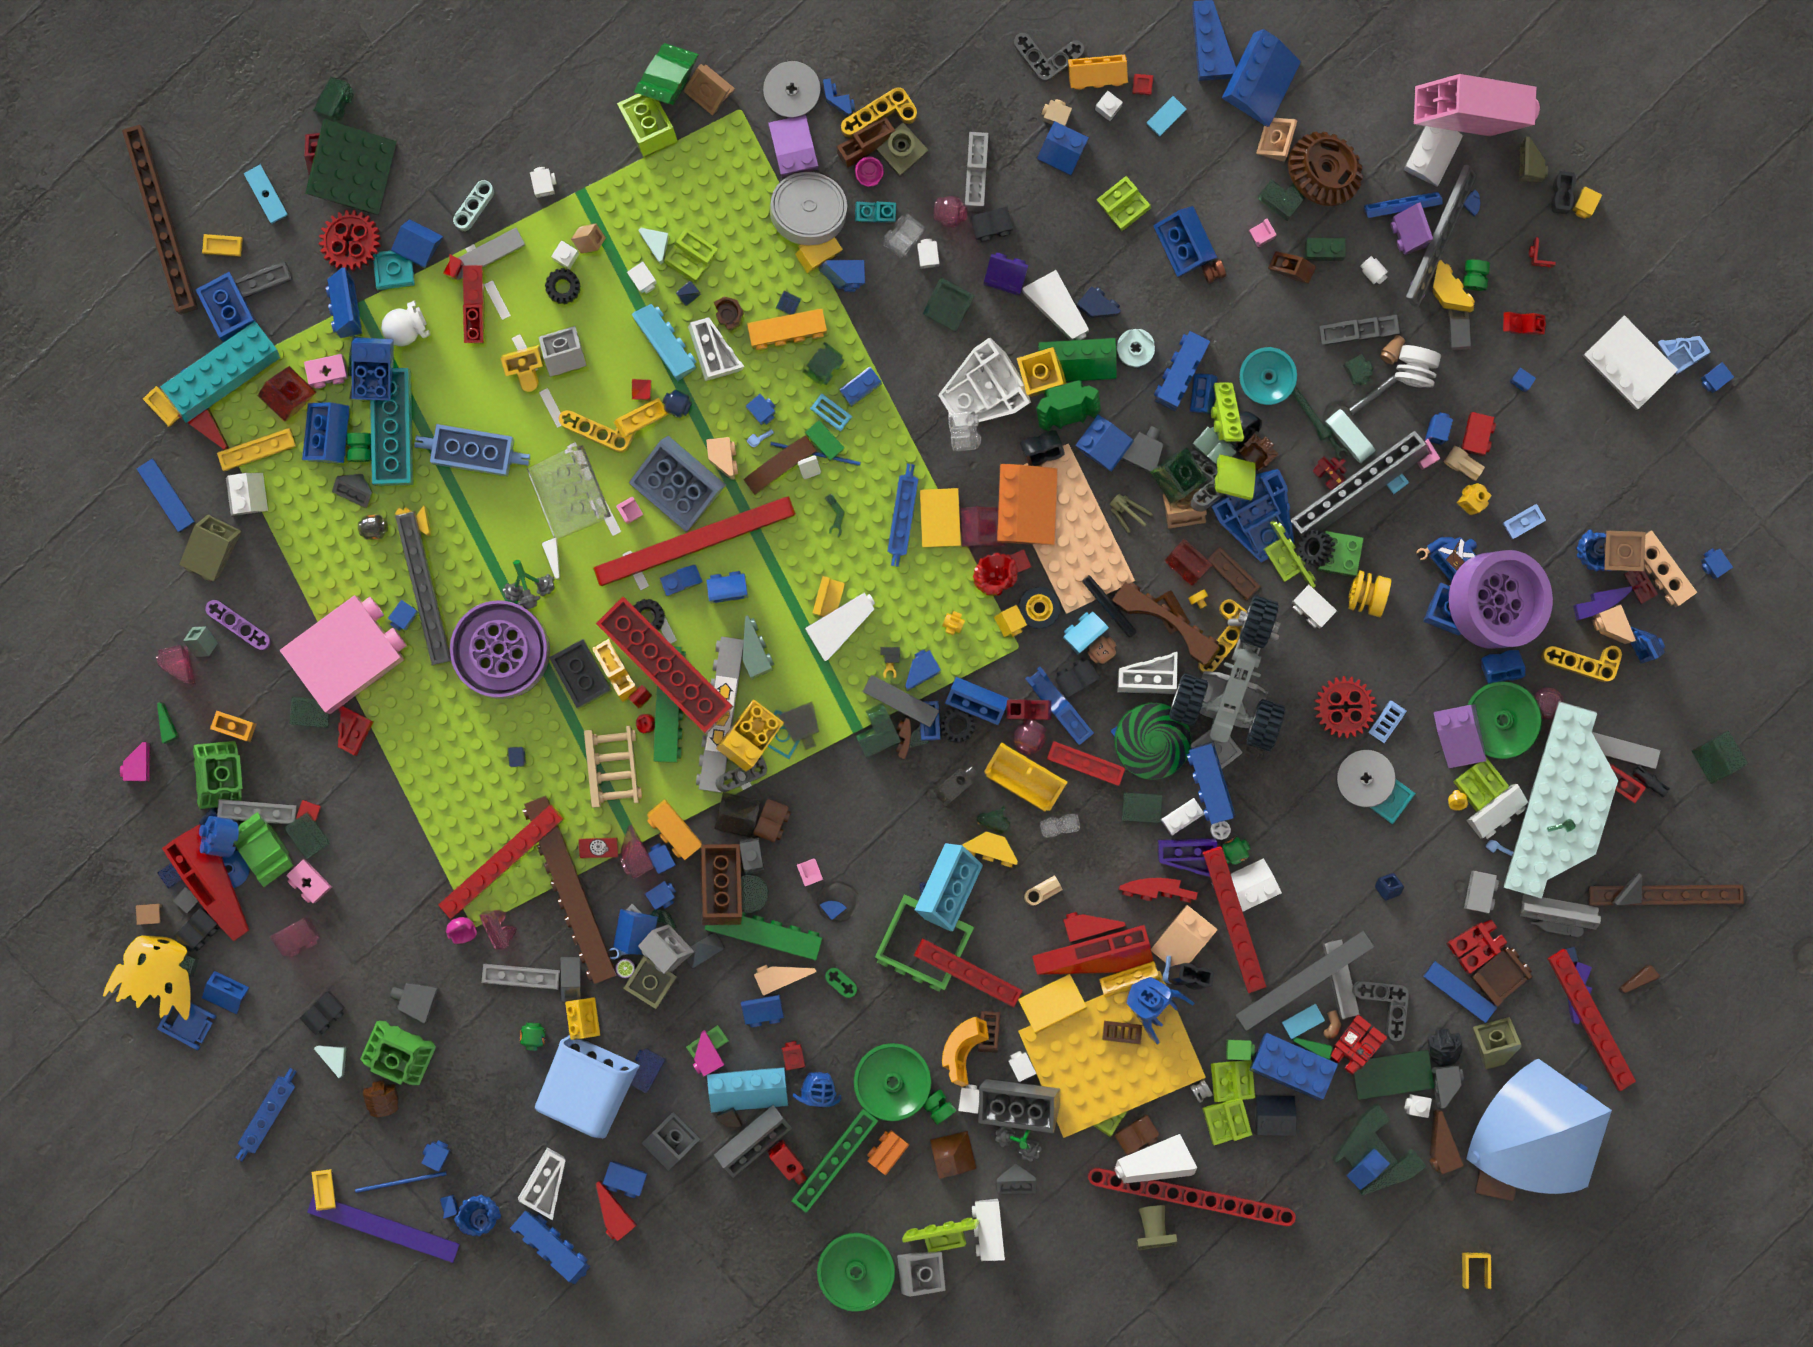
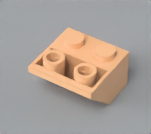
(721, 455)

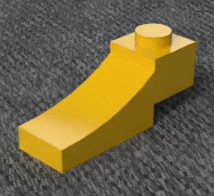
(615, 670)

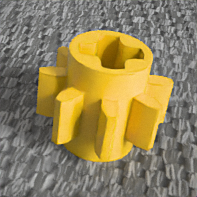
(953, 623)

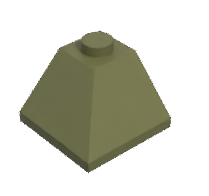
(1531, 162)
(1496, 1042)

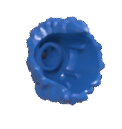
(1590, 552)
(474, 1212)

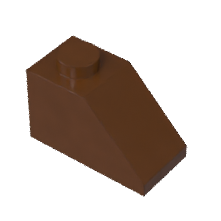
(1292, 267)

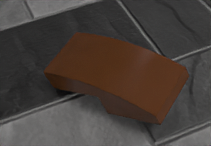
(905, 733)

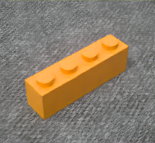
(787, 328)

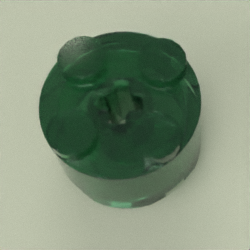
(823, 364)

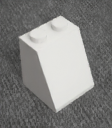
(246, 493)

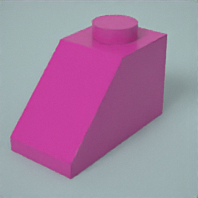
(137, 764)
(706, 1056)

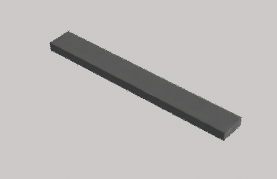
(1441, 236)
(423, 588)
(1305, 980)

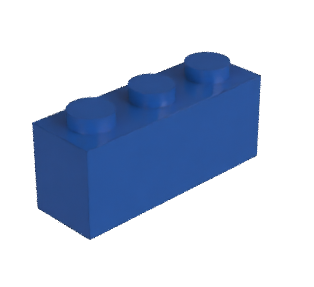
(977, 700)

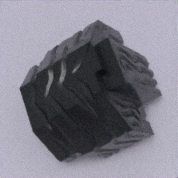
(1445, 1047)

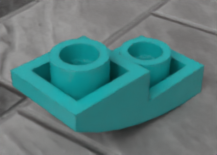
(875, 212)

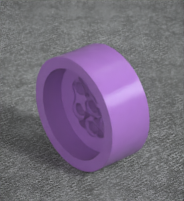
(1527, 589)
(522, 672)

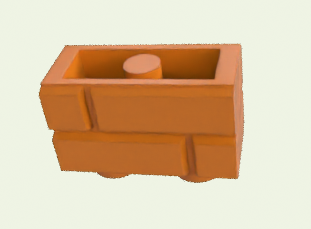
(887, 1152)

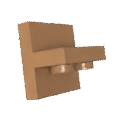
(708, 88)
(1181, 513)
(1624, 550)

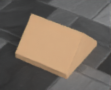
(1277, 139)

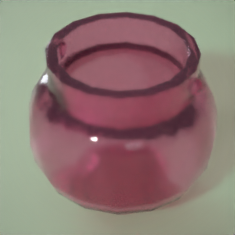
(950, 211)
(1548, 701)
(1029, 737)

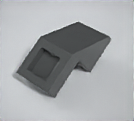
(1459, 329)
(570, 979)

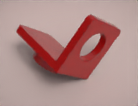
(1533, 252)

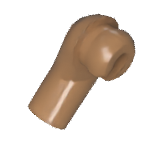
(1333, 1030)

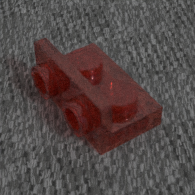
(1188, 562)

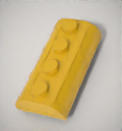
(1024, 777)

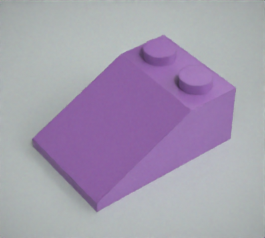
(793, 146)
(1411, 229)
(1460, 735)

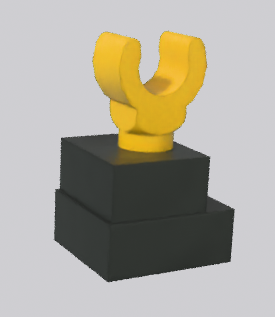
(891, 657)

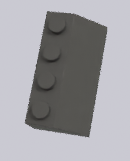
(1018, 1105)

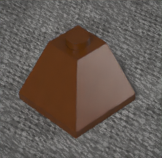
(953, 1154)

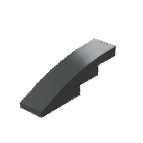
(1360, 330)

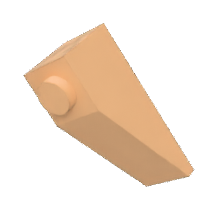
(776, 977)

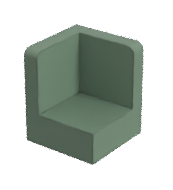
(200, 641)

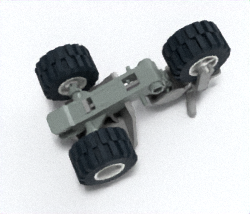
(1229, 698)

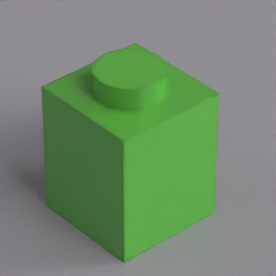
(1239, 1049)

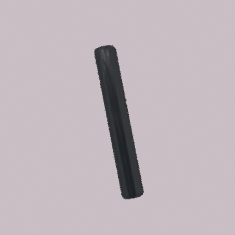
(1109, 606)

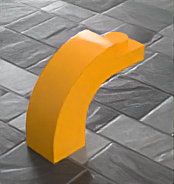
(959, 1045)

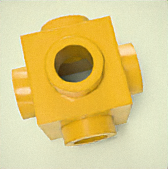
(1474, 498)

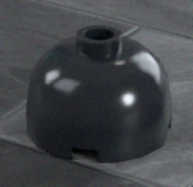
(1250, 424)

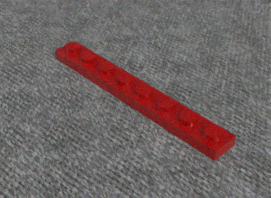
(501, 861)
(1234, 919)
(1591, 1019)

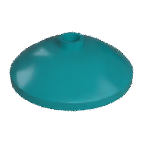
(1258, 365)

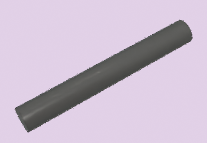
(1374, 394)

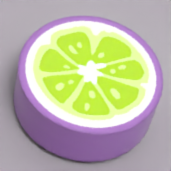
(625, 968)

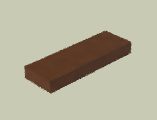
(1233, 573)

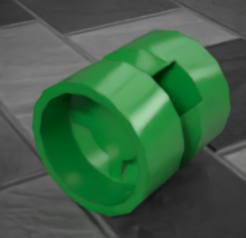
(1476, 275)
(359, 447)
(938, 1106)

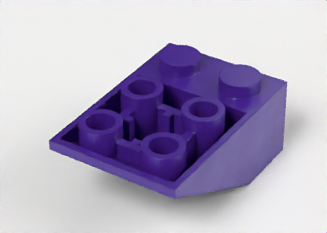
(1006, 274)

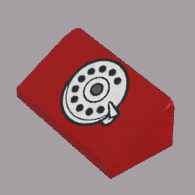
(598, 847)

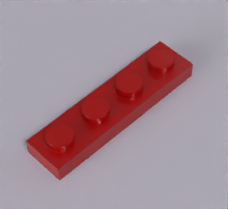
(1086, 763)

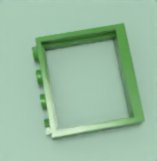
(901, 968)

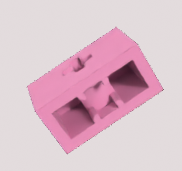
(316, 367)
(303, 871)

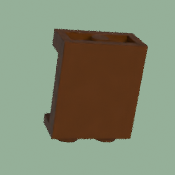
(1501, 975)

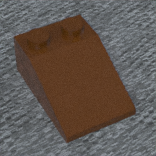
(1443, 1148)

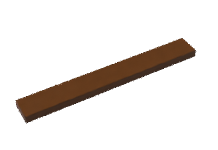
(1672, 894)

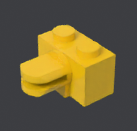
(524, 364)

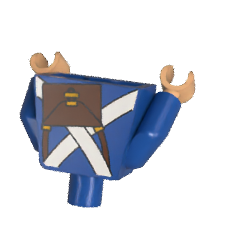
(1450, 553)

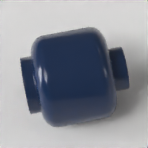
(677, 403)

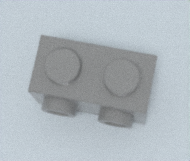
(1481, 892)

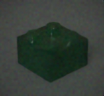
(1178, 475)

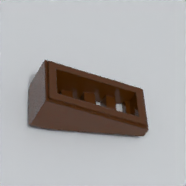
(1641, 978)
(1107, 1024)
(990, 1048)

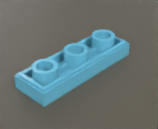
(260, 184)

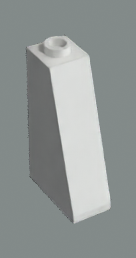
(1057, 305)
(837, 626)
(1157, 1162)

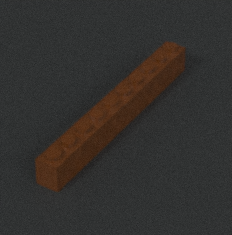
(160, 219)
(572, 898)

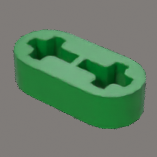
(838, 986)

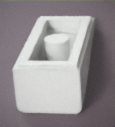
(809, 467)
(551, 550)

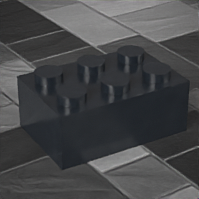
(580, 674)

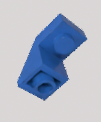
(841, 103)

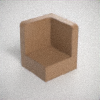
(588, 238)
(148, 914)

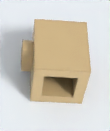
(1056, 112)

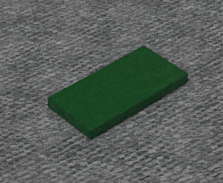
(1394, 1075)

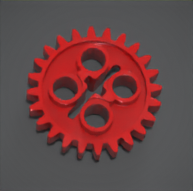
(332, 239)
(1346, 724)

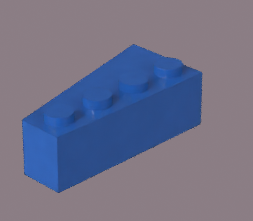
(1212, 49)
(1183, 368)
(551, 1246)

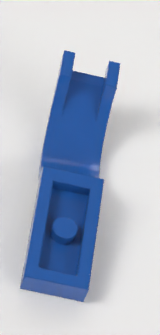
(1060, 706)

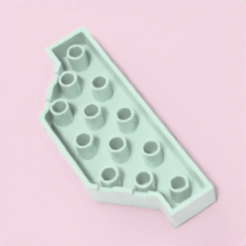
(1570, 784)

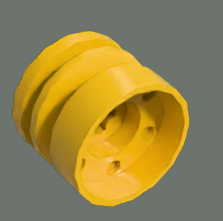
(1369, 593)

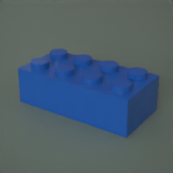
(1212, 783)
(1293, 1067)

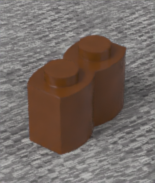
(771, 821)
(1137, 1134)

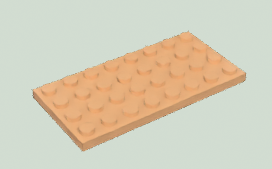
(1081, 540)

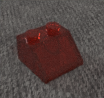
(286, 393)

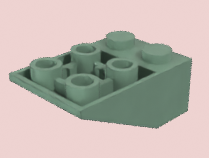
(754, 657)

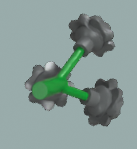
(515, 592)
(1029, 1148)

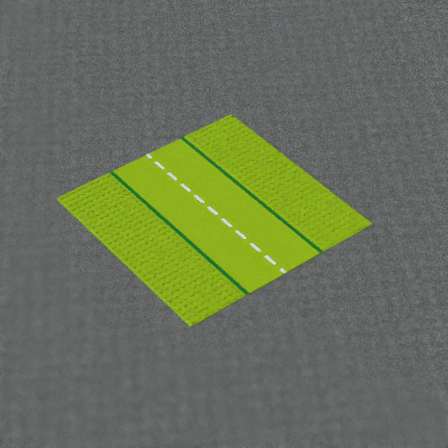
(454, 741)

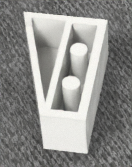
(712, 351)
(1150, 676)
(543, 1185)

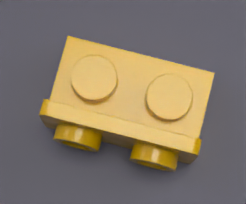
(582, 1018)

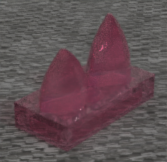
(498, 936)

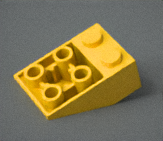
(750, 735)

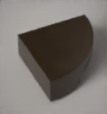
(729, 1118)

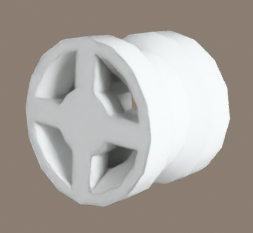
(1220, 830)

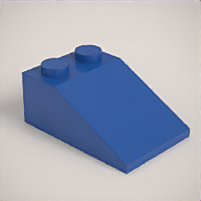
(225, 306)

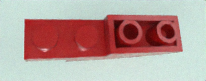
(473, 304)
(1149, 888)

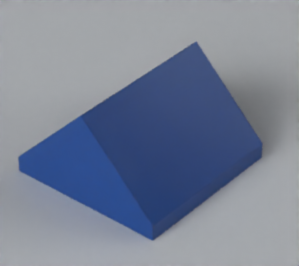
(416, 243)
(632, 930)

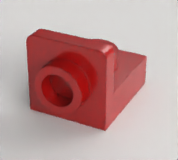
(793, 1055)

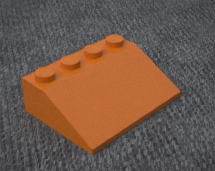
(1027, 504)

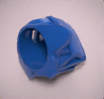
(818, 1090)

